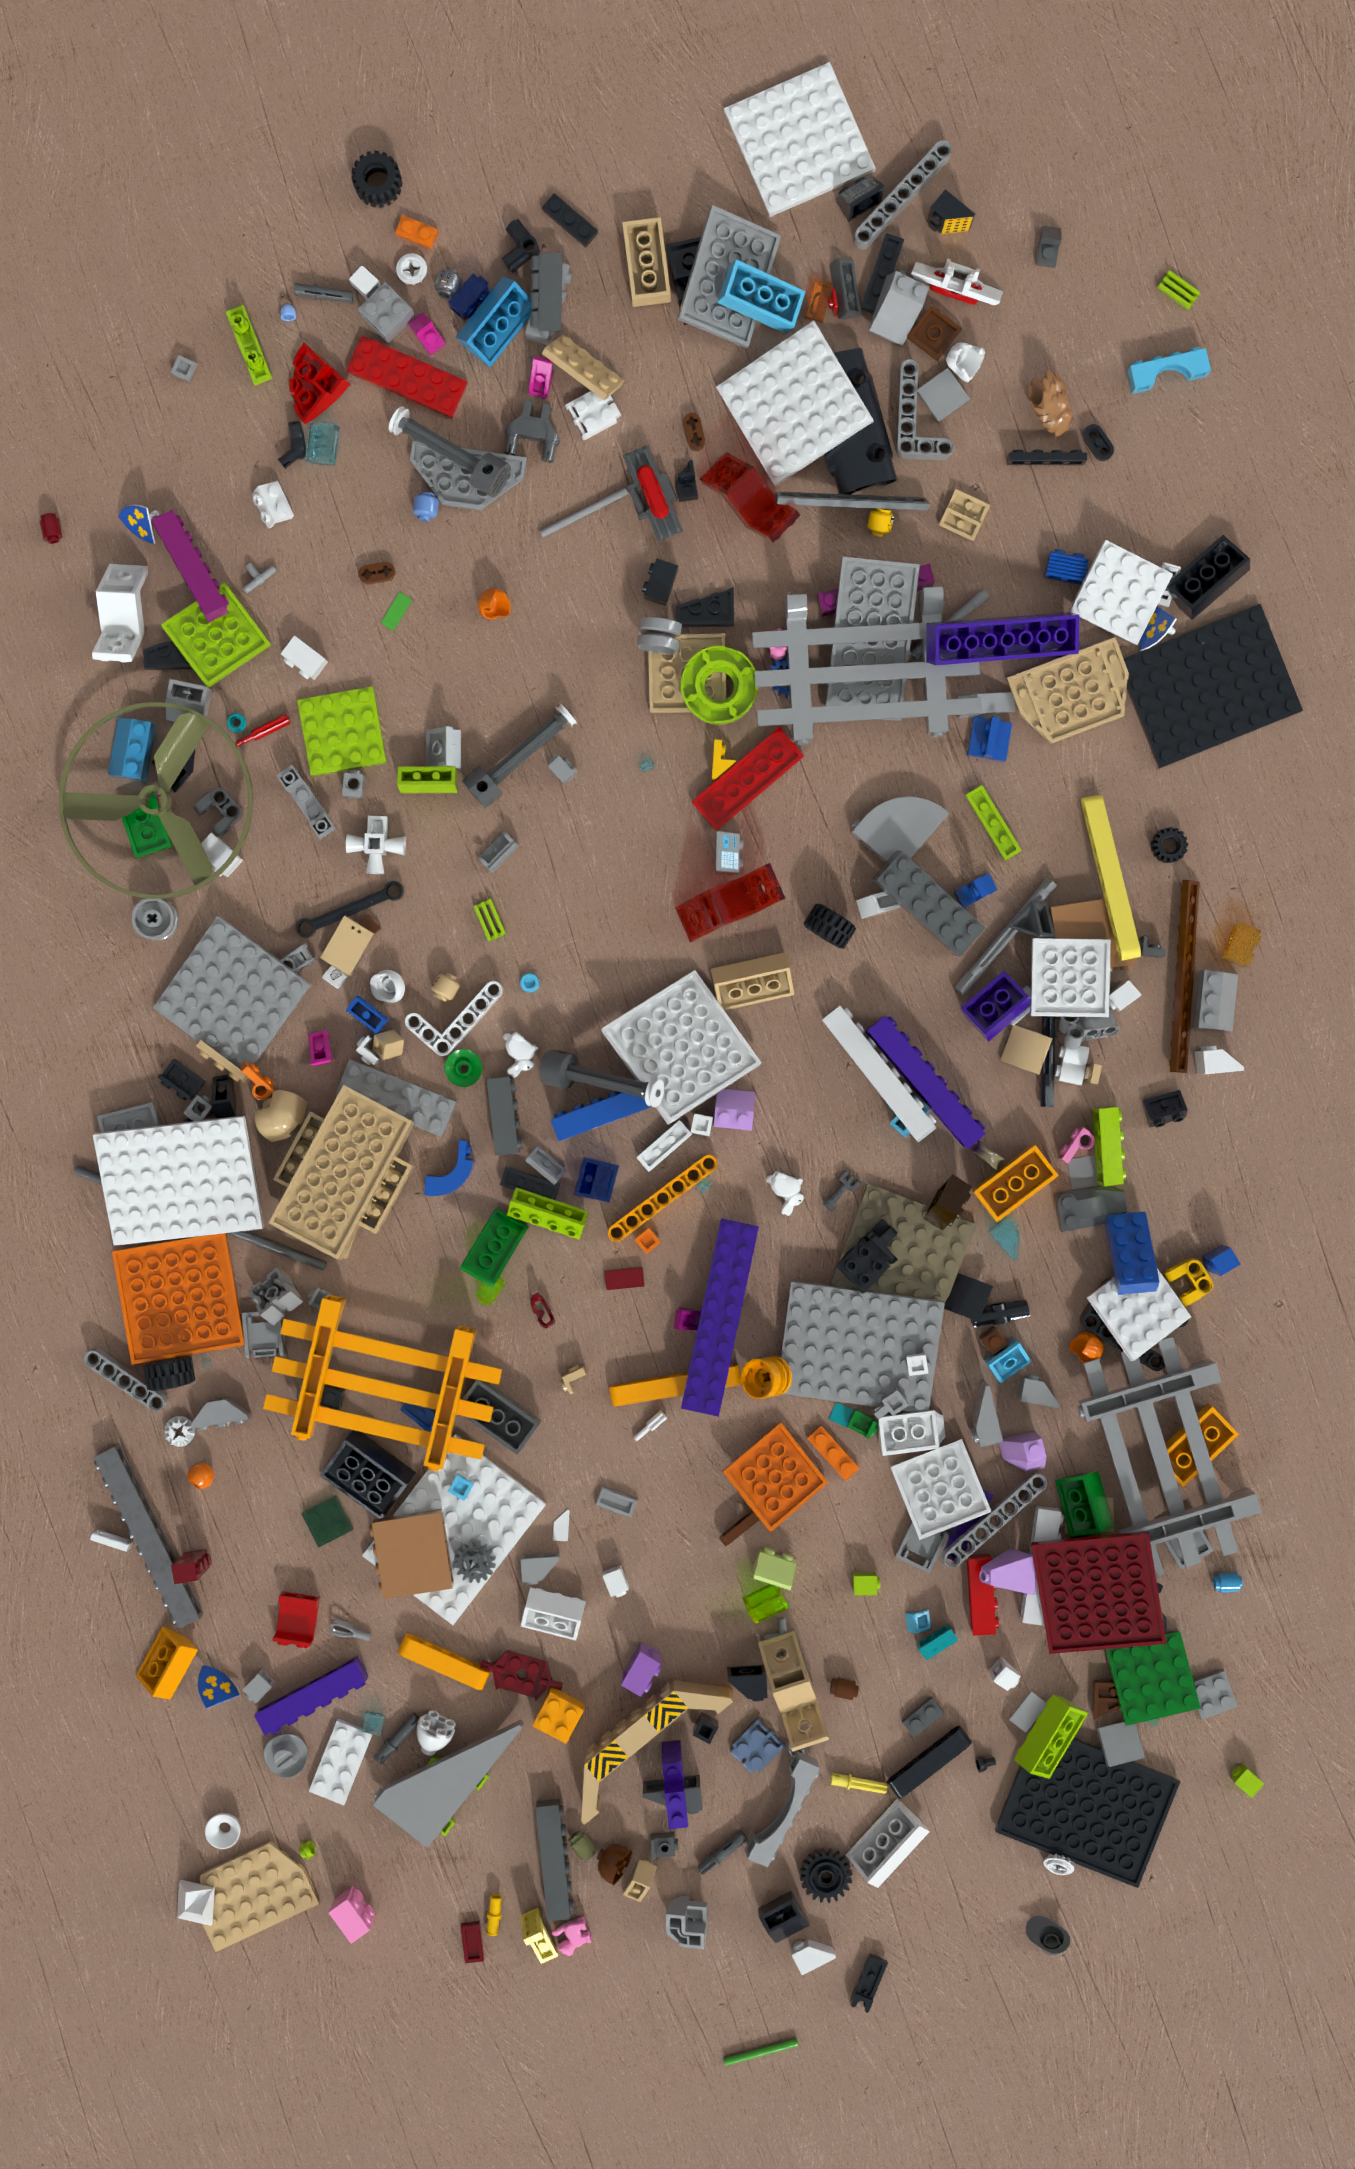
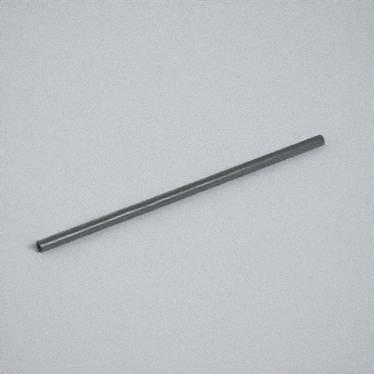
(245, 1235)

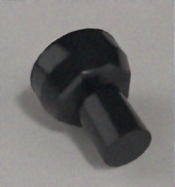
(982, 1763)

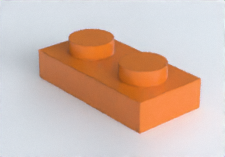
(416, 232)

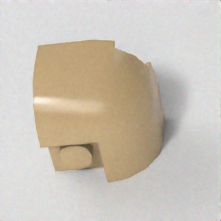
(280, 1115)

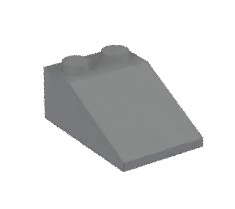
(898, 307)
(984, 1422)

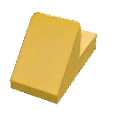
(720, 765)

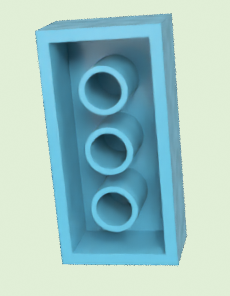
(761, 296)

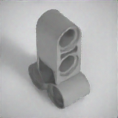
(1086, 1028)

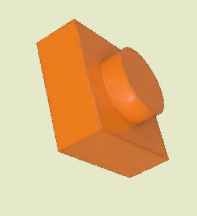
(647, 1240)

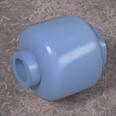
(425, 506)

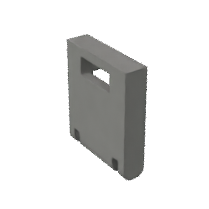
(261, 1337)
(928, 1548)

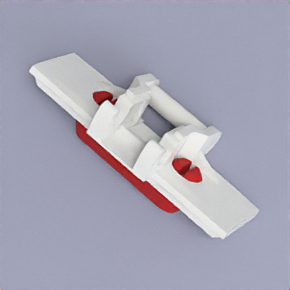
(968, 290)

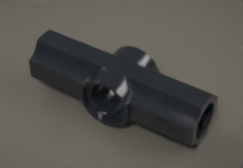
(1002, 1313)

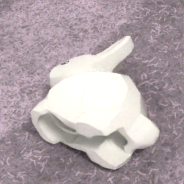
(521, 1051)
(788, 1188)

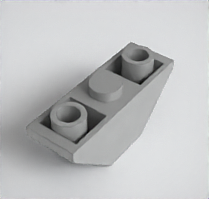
(219, 1413)

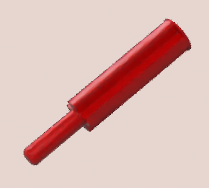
(265, 729)

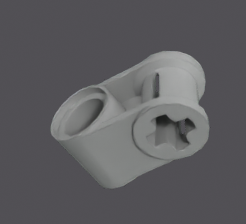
(298, 960)

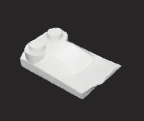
(910, 1432)

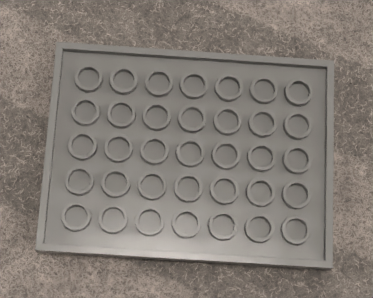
(857, 1344)

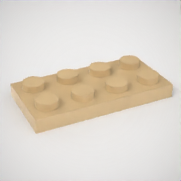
(583, 367)

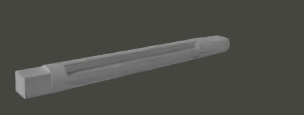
(1000, 942)

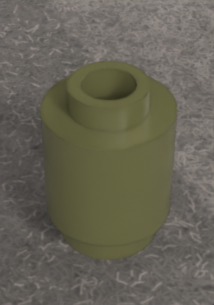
(582, 1845)

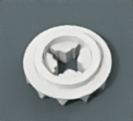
(404, 265)
(177, 1422)
(1059, 1864)

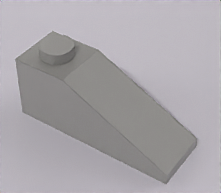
(992, 704)

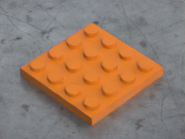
(774, 1477)

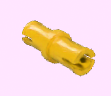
(494, 1915)

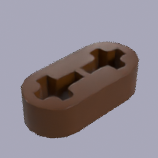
(698, 431)
(375, 568)

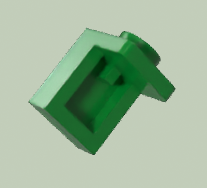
(863, 1424)

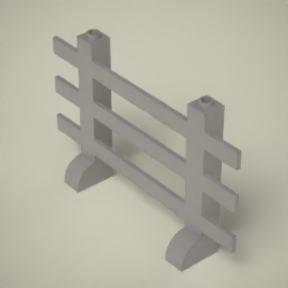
(799, 676)
(1141, 1394)

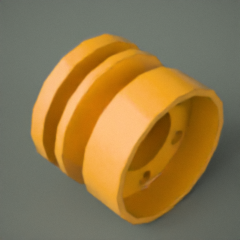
(766, 1377)

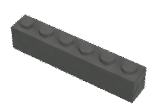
(554, 1859)

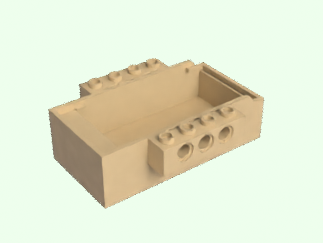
(342, 1173)

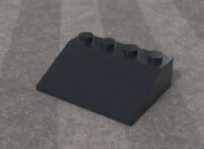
(367, 1473)

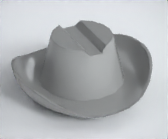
(286, 1755)

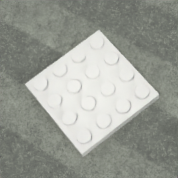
(1120, 592)
(1070, 977)
(1139, 1318)
(940, 1489)

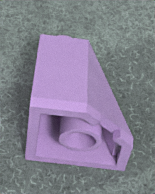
(1024, 1451)

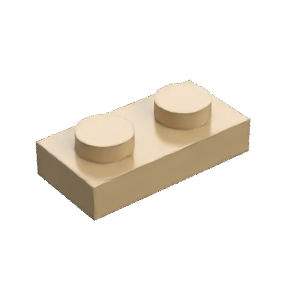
(1092, 1073)

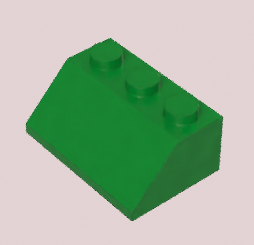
(1084, 1503)

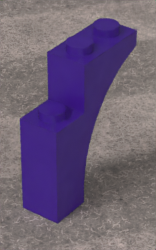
(674, 1784)

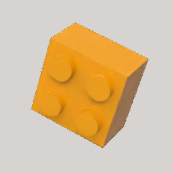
(558, 1715)

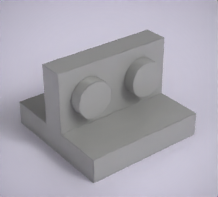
(443, 747)

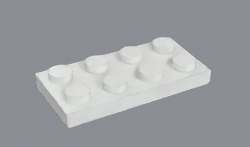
(340, 1762)

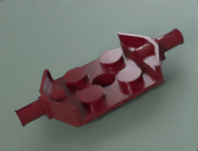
(532, 1685)

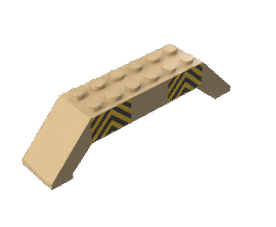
(641, 1728)

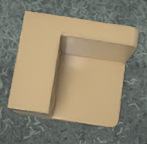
(388, 1044)

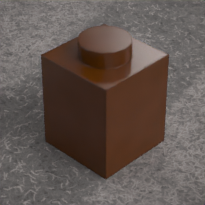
(993, 1340)

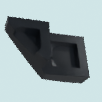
(687, 484)

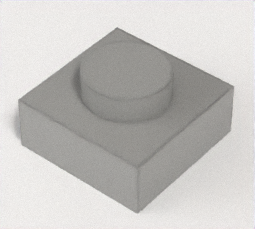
(184, 368)

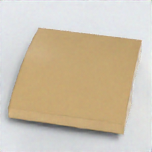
(964, 515)
(1026, 1049)

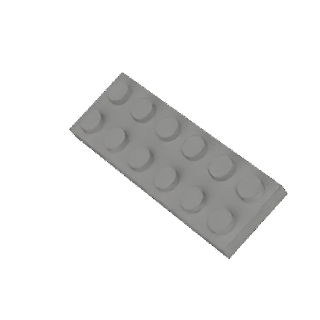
(415, 1103)

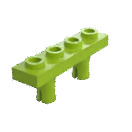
(249, 345)

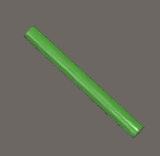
(760, 2051)

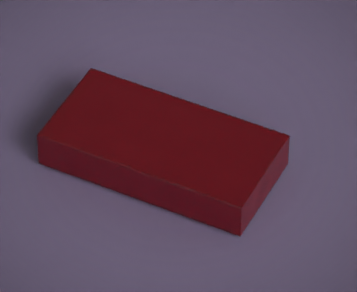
(624, 1278)
(472, 1942)

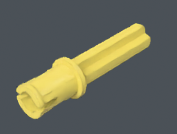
(857, 1783)

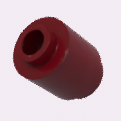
(50, 528)

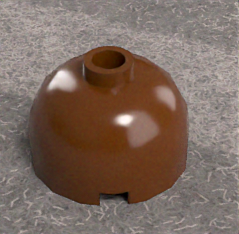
(613, 1861)

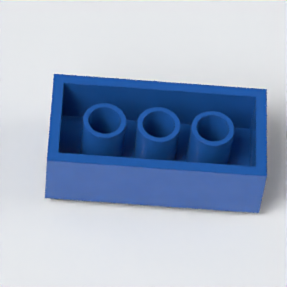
(1131, 1253)

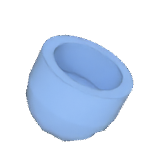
(288, 313)

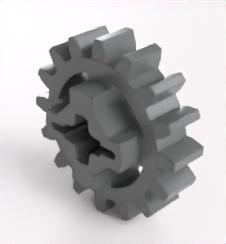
(468, 1557)

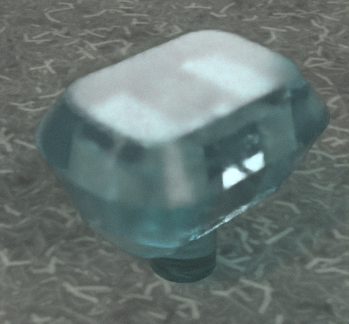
(646, 765)

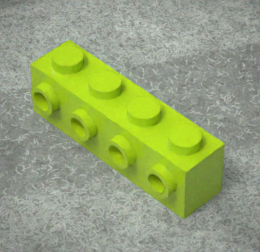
(547, 1213)

